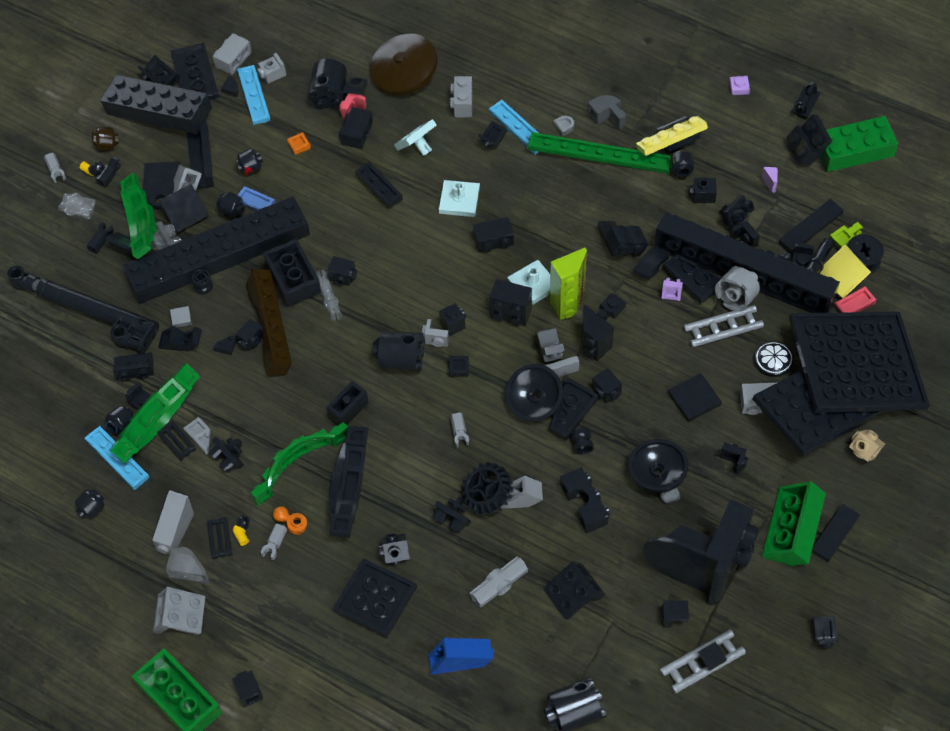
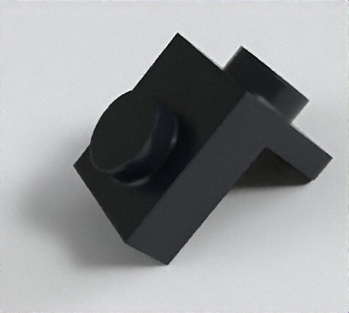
(493, 135)
(734, 454)
(825, 631)

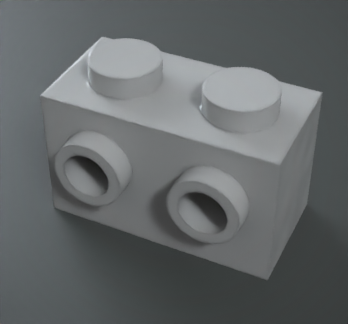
(462, 96)

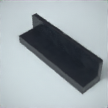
(201, 156)

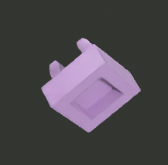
(672, 289)

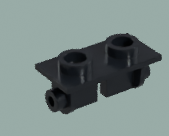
(806, 100)

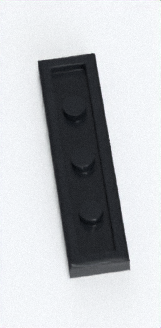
(811, 225)

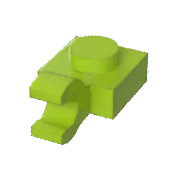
(844, 234)

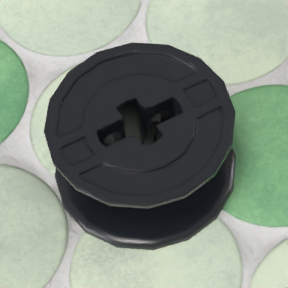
(868, 250)

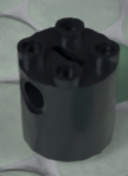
(327, 83)
(399, 350)
(574, 706)

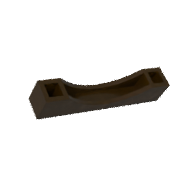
(276, 349)

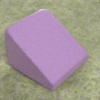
(769, 176)

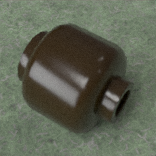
(104, 138)

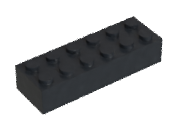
(156, 104)

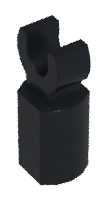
(108, 172)
(99, 238)

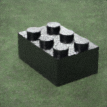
(292, 272)

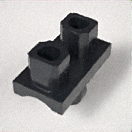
(737, 210)
(229, 450)
(443, 511)

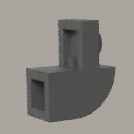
(606, 108)
(549, 344)

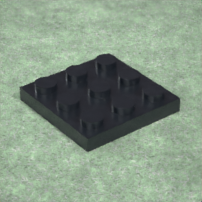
(375, 598)

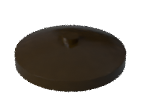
(403, 64)

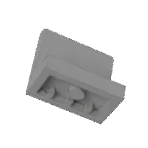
(179, 611)

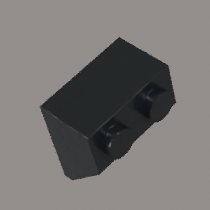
(596, 334)

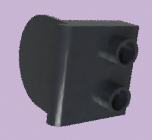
(706, 560)

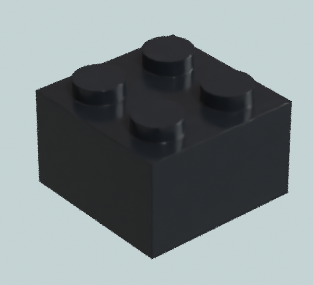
(510, 302)

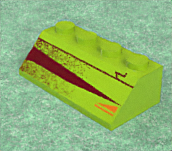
(568, 283)

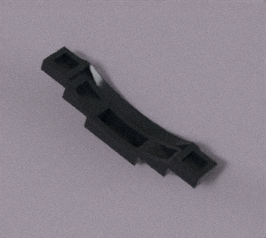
(347, 482)

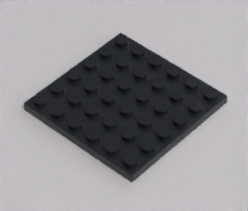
(858, 362)

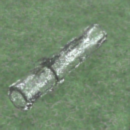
(331, 302)

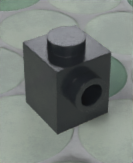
(703, 190)
(341, 271)
(452, 319)
(607, 385)

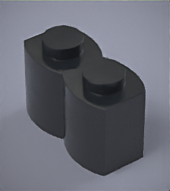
(626, 240)

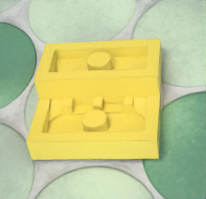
(846, 269)

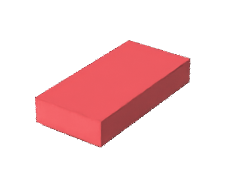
(856, 301)

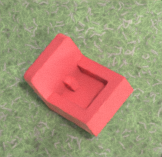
(352, 100)

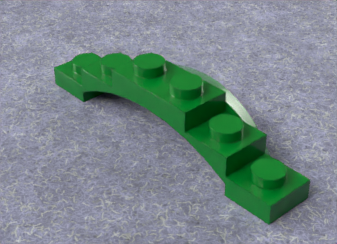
(138, 214)
(154, 413)
(296, 449)

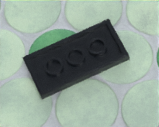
(195, 70)

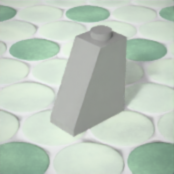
(173, 522)

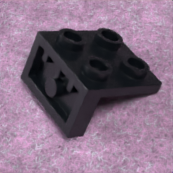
(573, 589)

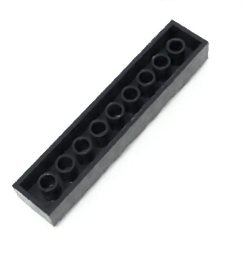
(216, 249)
(719, 253)

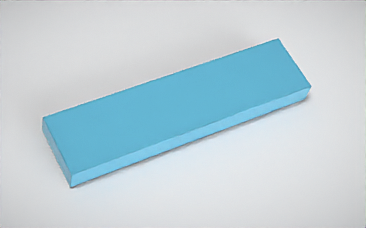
(253, 94)
(512, 122)
(129, 471)

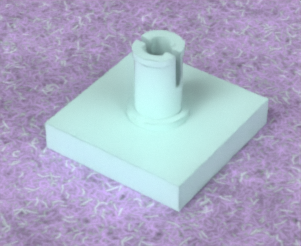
(416, 137)
(459, 198)
(535, 277)

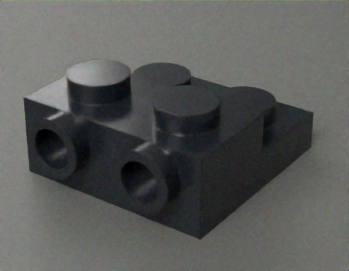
(808, 140)

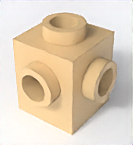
(866, 444)

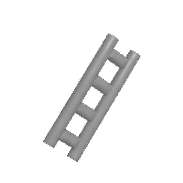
(729, 317)
(698, 672)

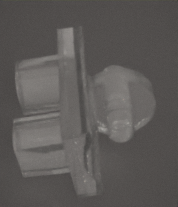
(78, 205)
(162, 236)

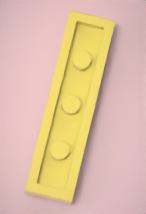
(672, 135)

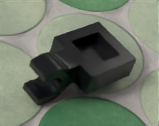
(611, 306)

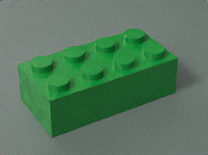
(859, 144)
(176, 693)

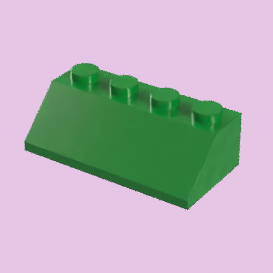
(794, 524)

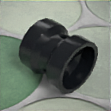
(202, 281)
(582, 441)

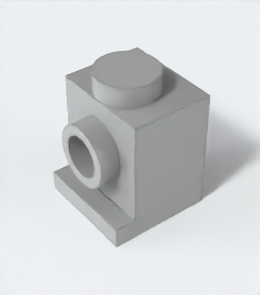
(271, 69)

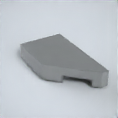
(199, 433)

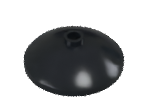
(524, 385)
(658, 456)

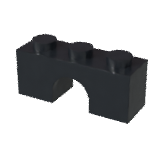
(578, 485)

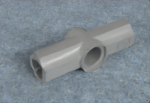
(498, 582)

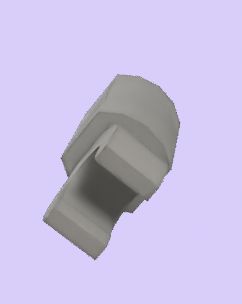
(54, 166)
(459, 428)
(274, 541)

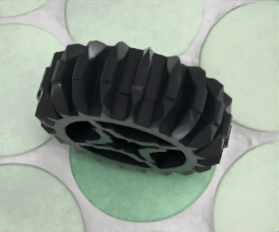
(493, 491)

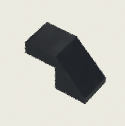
(179, 340)

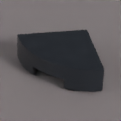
(230, 86)
(226, 345)

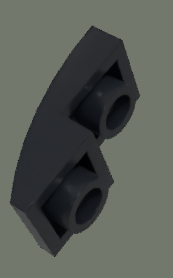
(650, 262)

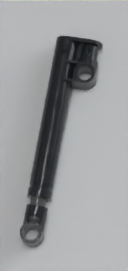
(136, 329)

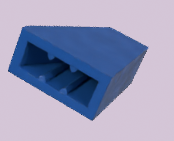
(460, 654)

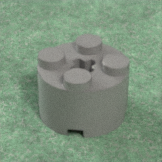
(737, 288)

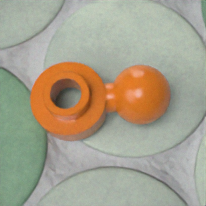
(281, 514)

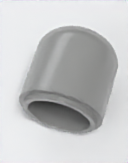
(670, 496)

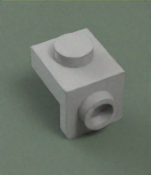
(435, 336)

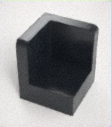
(674, 612)

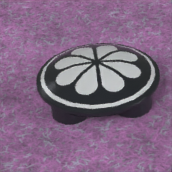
(774, 358)

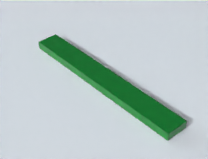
(599, 152)

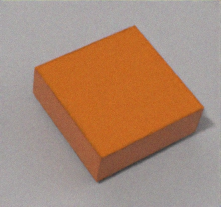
(298, 143)

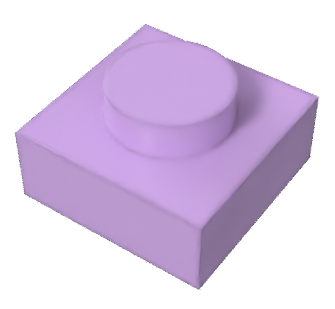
(739, 85)

